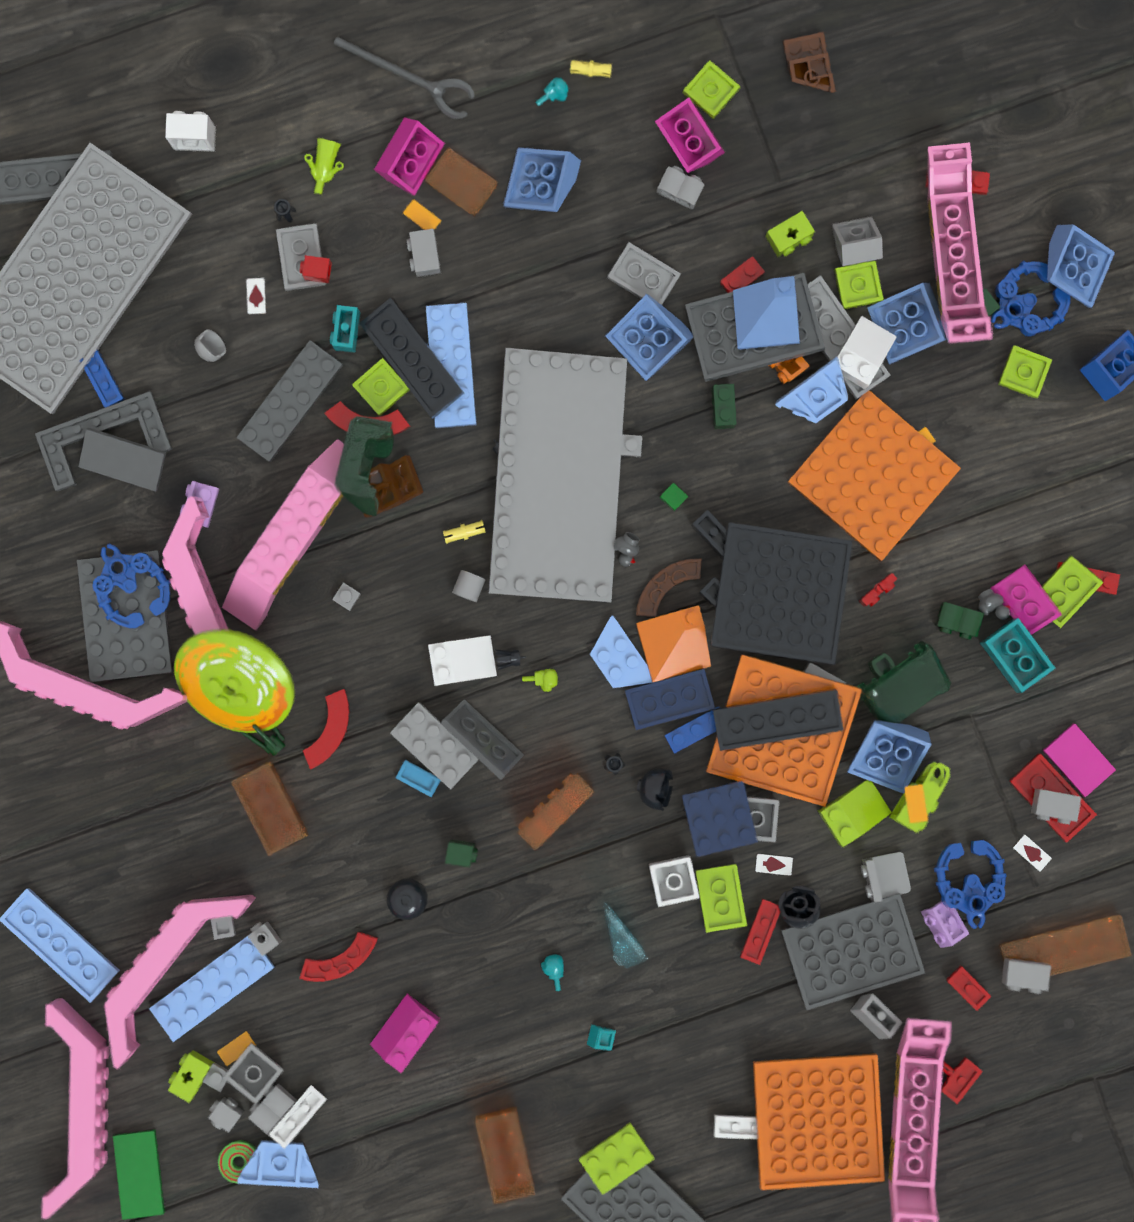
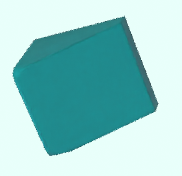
(601, 1037)

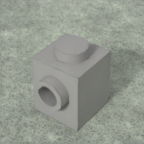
(261, 944)
(225, 1113)

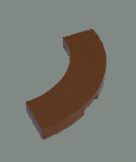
(663, 582)

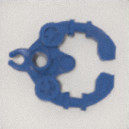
(1023, 304)
(127, 581)
(972, 888)

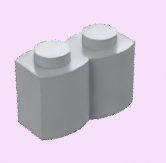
(680, 187)
(272, 1108)

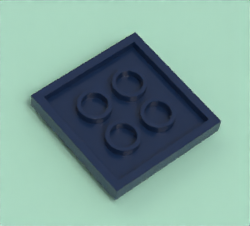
(719, 818)

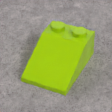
(854, 812)

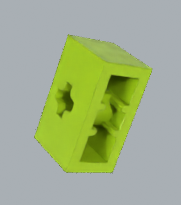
(795, 225)
(185, 1087)

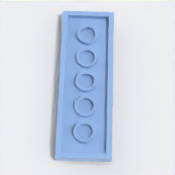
(451, 344)
(59, 945)
(211, 988)

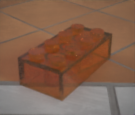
(269, 808)
(555, 811)
(505, 1155)

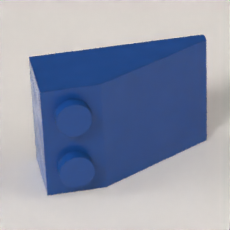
(1113, 367)

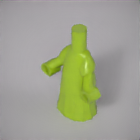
(323, 168)

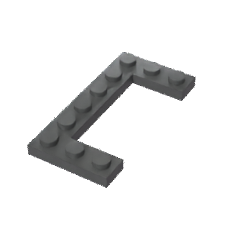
(55, 438)

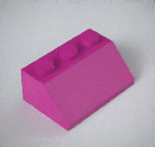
(689, 136)
(409, 155)
(404, 1033)

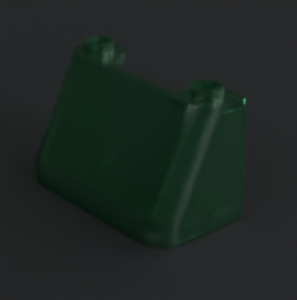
(363, 442)
(906, 685)

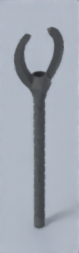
(436, 89)

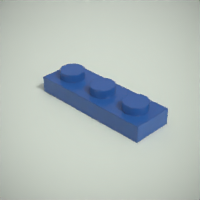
(103, 381)
(691, 731)

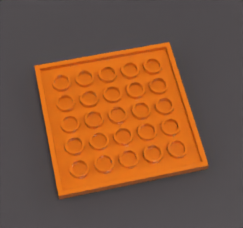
(874, 475)
(790, 767)
(818, 1121)

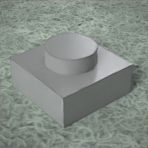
(631, 445)
(346, 596)
(223, 927)
(215, 1077)

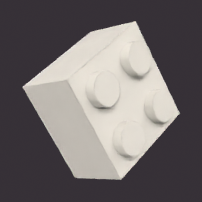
(190, 131)
(673, 880)

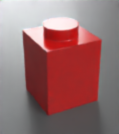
(316, 269)

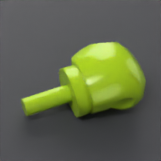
(545, 678)

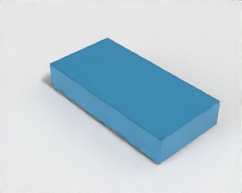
(418, 778)

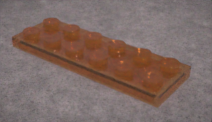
(1073, 945)

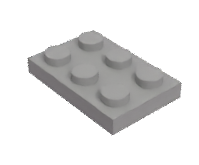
(293, 246)
(643, 274)

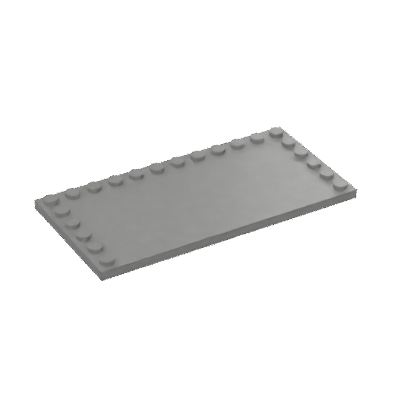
(79, 273)
(557, 475)

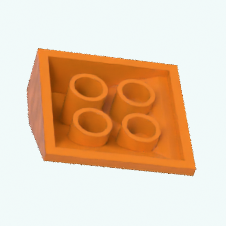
(674, 643)

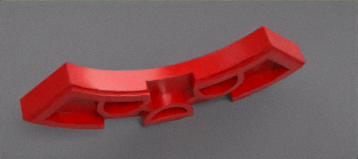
(341, 417)
(334, 730)
(342, 964)

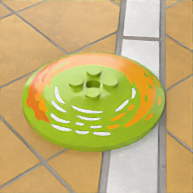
(228, 658)

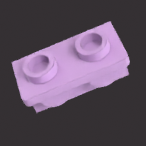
(208, 495)
(944, 924)

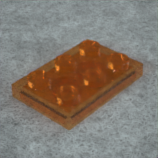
(461, 182)

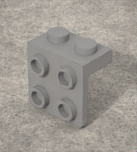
(885, 876)

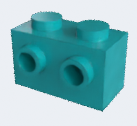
(345, 329)

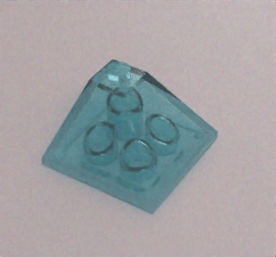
(624, 944)

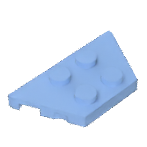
(817, 394)
(619, 658)
(279, 1166)

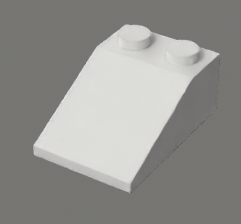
(864, 352)
(462, 660)

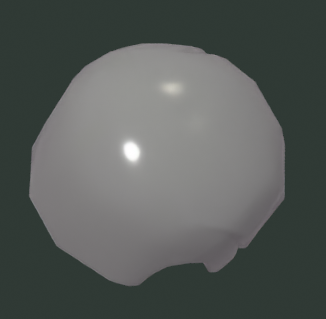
(209, 346)

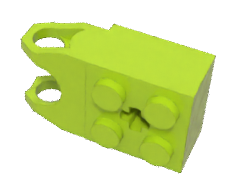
(932, 789)

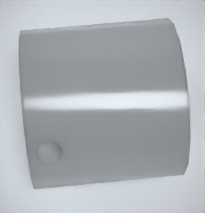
(468, 586)

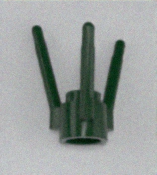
(272, 744)

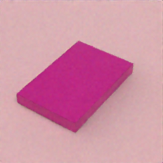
(1027, 599)
(1079, 760)

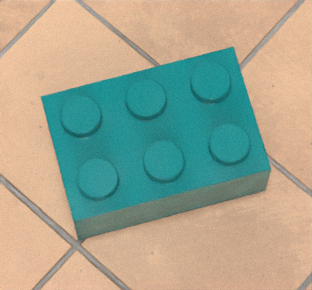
(1017, 655)

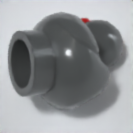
(628, 546)
(992, 601)

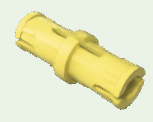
(590, 68)
(464, 531)

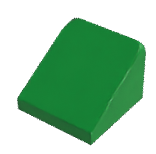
(673, 497)

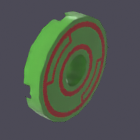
(226, 1159)

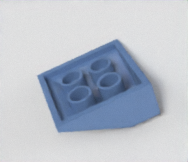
(541, 179)
(1077, 263)
(766, 314)
(912, 318)
(649, 336)
(890, 754)

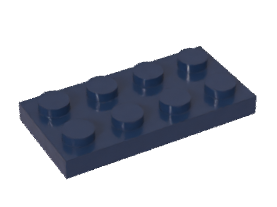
(670, 699)

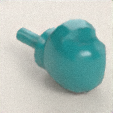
(555, 89)
(554, 968)

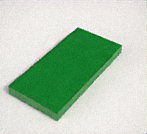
(138, 1174)

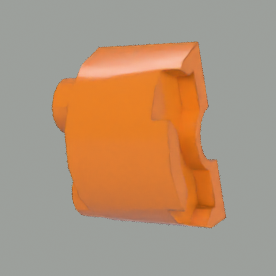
(790, 369)

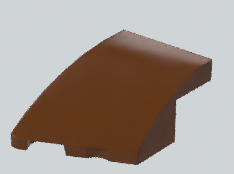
(809, 61)
(394, 483)

